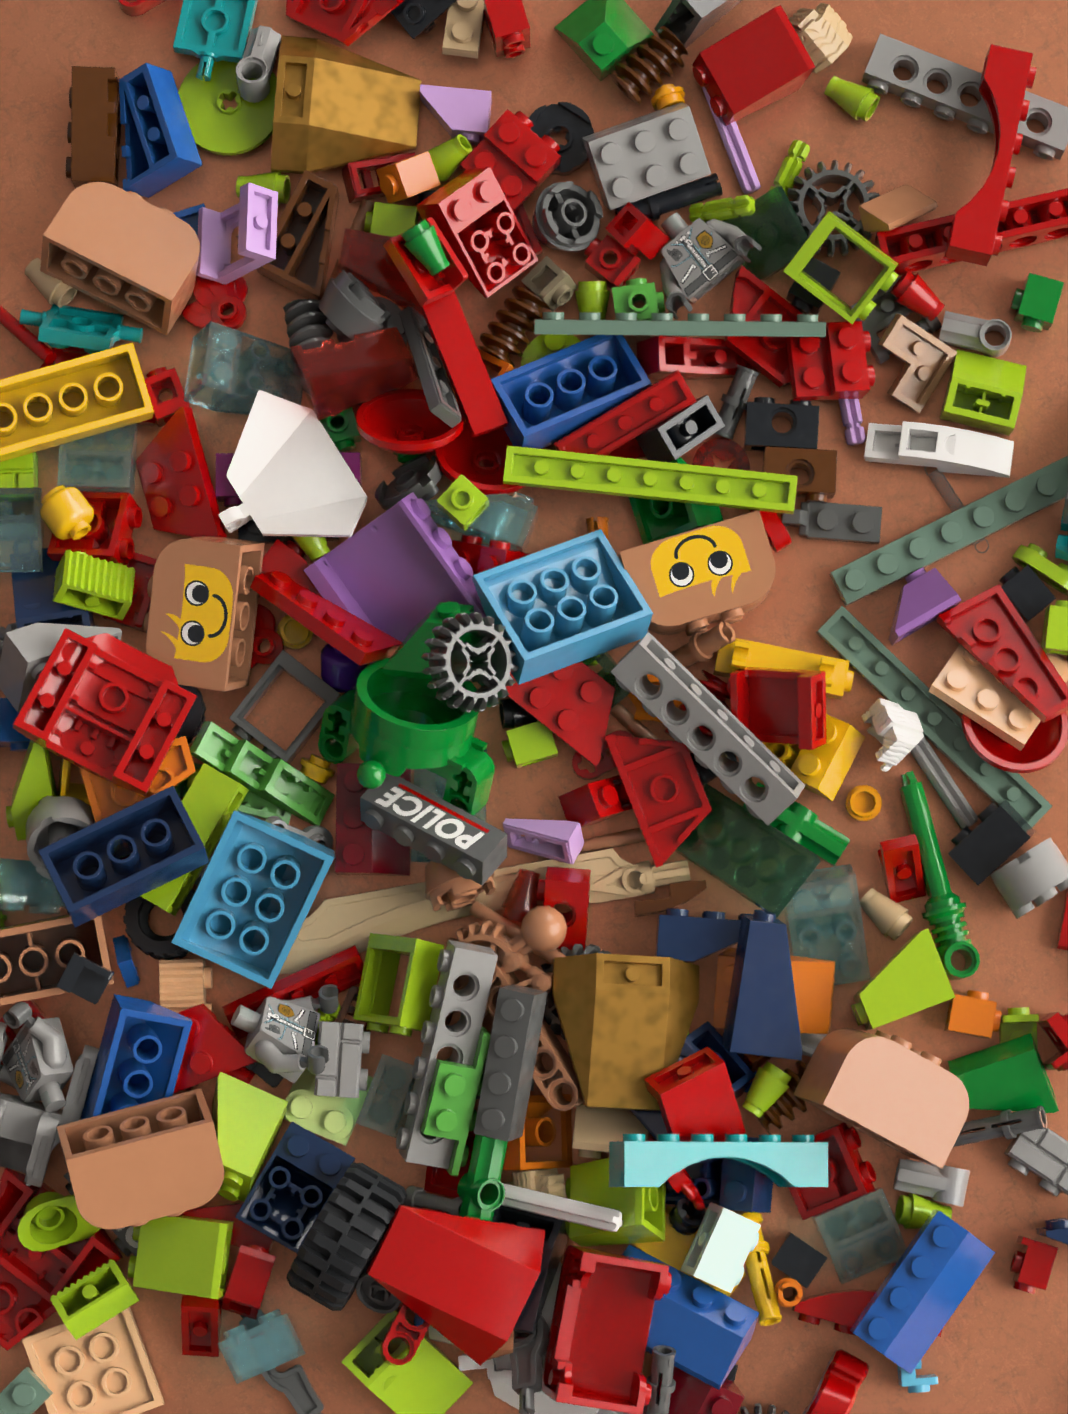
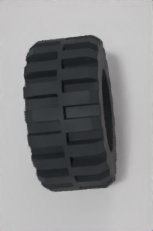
(345, 1236)

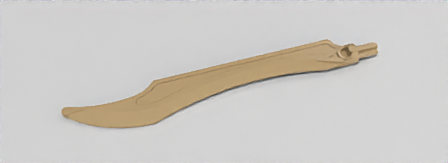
(403, 909)

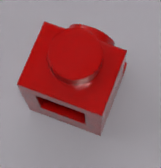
(637, 232)
(615, 273)
(160, 381)
(1032, 1265)

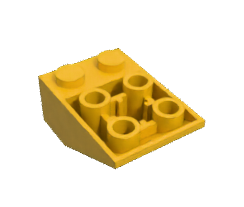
(824, 766)

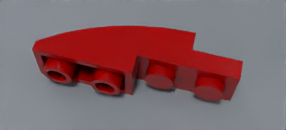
(839, 1307)

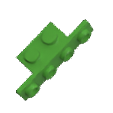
(452, 1102)

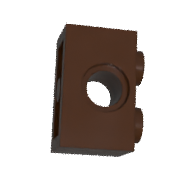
(818, 464)

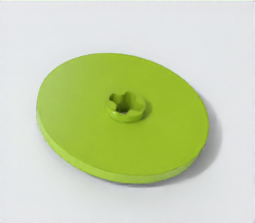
(231, 129)

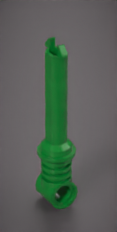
(943, 906)

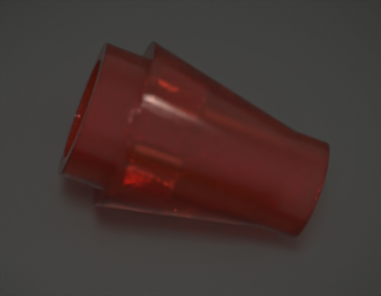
(521, 896)

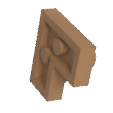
(924, 360)

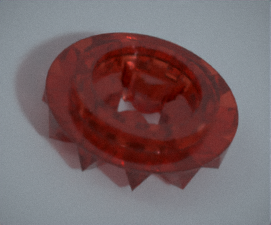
(724, 450)

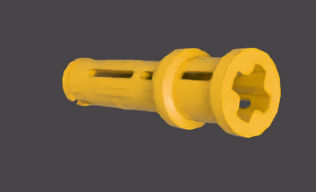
(761, 1279)

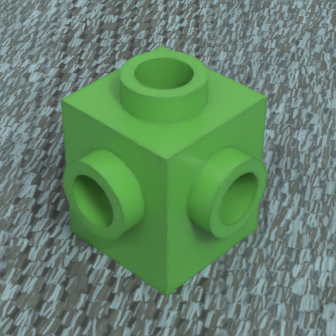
(638, 291)

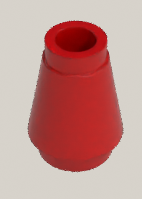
(917, 296)

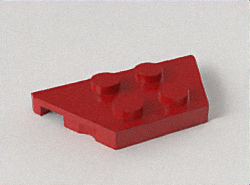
(340, 19)
(764, 353)
(179, 480)
(571, 705)
(661, 790)
(209, 1049)

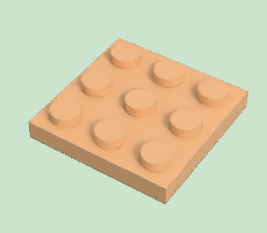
(984, 699)
(97, 1372)

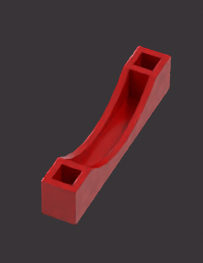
(1003, 88)

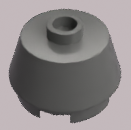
(566, 217)
(351, 306)

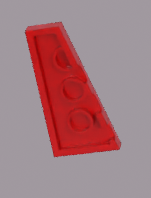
(1006, 647)

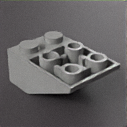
(27, 652)

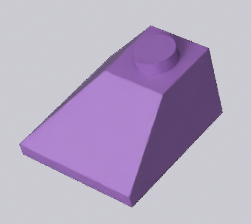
(921, 603)

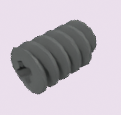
(306, 325)

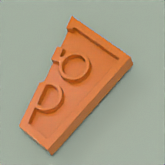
(110, 798)

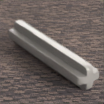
(944, 784)

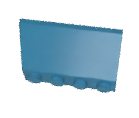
(564, 604)
(254, 897)

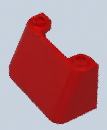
(602, 1330)

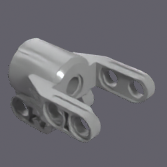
(30, 1131)

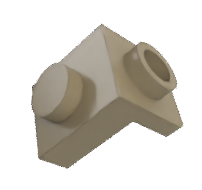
(550, 283)

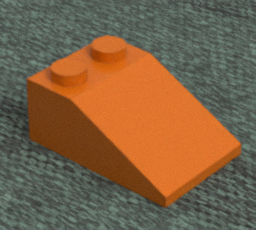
(812, 986)

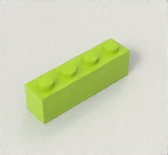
(209, 805)

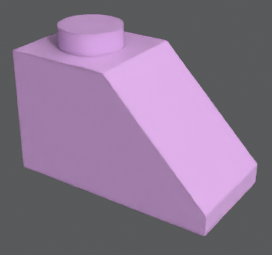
(459, 110)

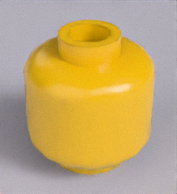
(66, 513)

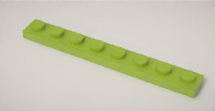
(650, 479)

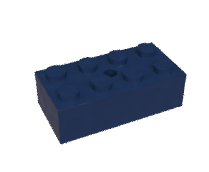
(150, 833)

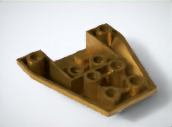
(338, 108)
(623, 1022)

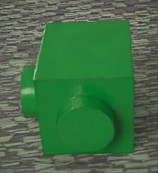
(1037, 302)
(342, 430)

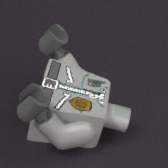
(699, 258)
(285, 1032)
(37, 1058)

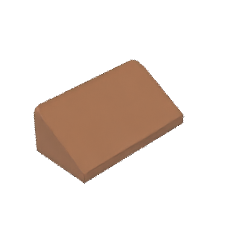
(895, 209)

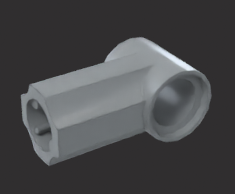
(258, 63)
(970, 333)
(942, 1185)

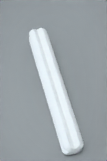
(562, 1208)

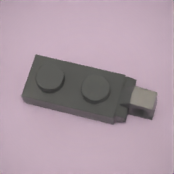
(836, 522)

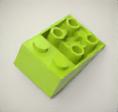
(421, 1386)

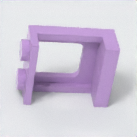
(256, 235)

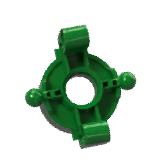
(405, 728)

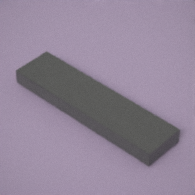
(430, 368)

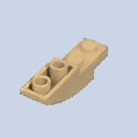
(464, 28)

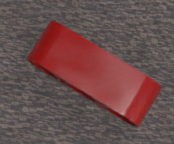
(403, 1330)

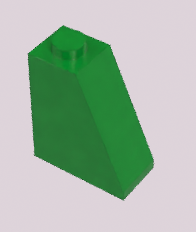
(1006, 1077)

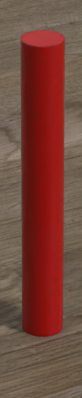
(26, 337)

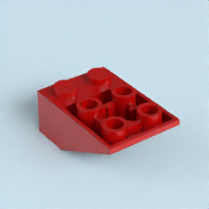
(480, 229)

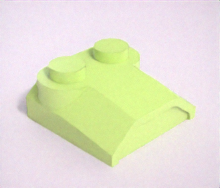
(323, 1115)

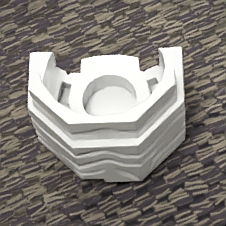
(895, 729)

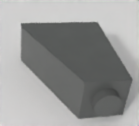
(694, 17)

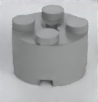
(52, 821)
(1032, 877)

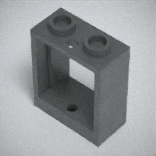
(304, 676)

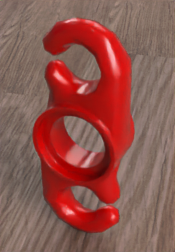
(683, 1183)

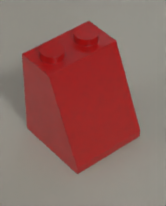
(753, 66)

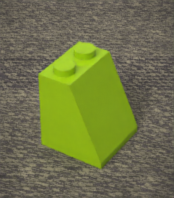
(904, 985)
(245, 1130)
(640, 1207)
(182, 1255)

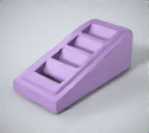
(546, 838)

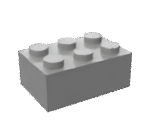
(646, 155)

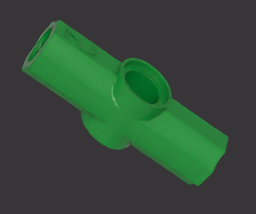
(806, 829)
(483, 1175)

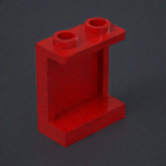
(781, 704)
(697, 1097)

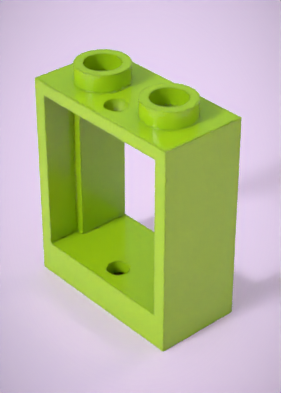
(812, 245)
(379, 981)

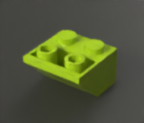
(984, 392)

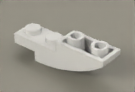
(940, 447)

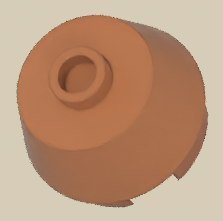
(448, 888)

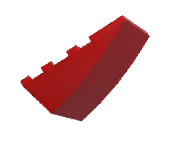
(460, 1274)
(34, 1276)

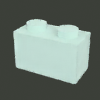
(721, 1247)

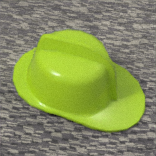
(52, 1222)

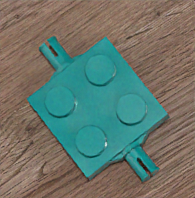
(214, 31)
(80, 328)

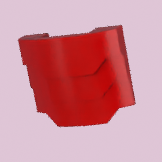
(106, 709)

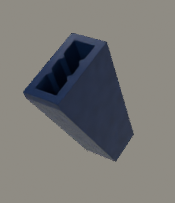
(762, 992)

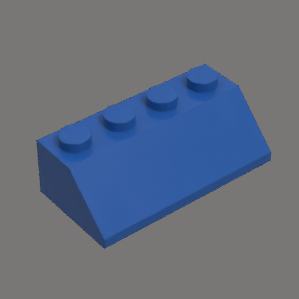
(568, 389)
(136, 1056)
(922, 1291)
(700, 1325)

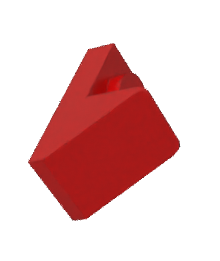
(902, 868)
(200, 1326)

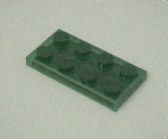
(748, 854)

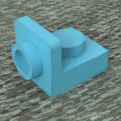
(915, 1382)

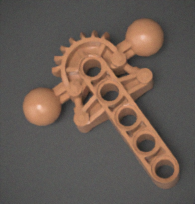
(542, 931)

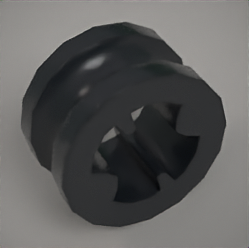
(678, 1217)

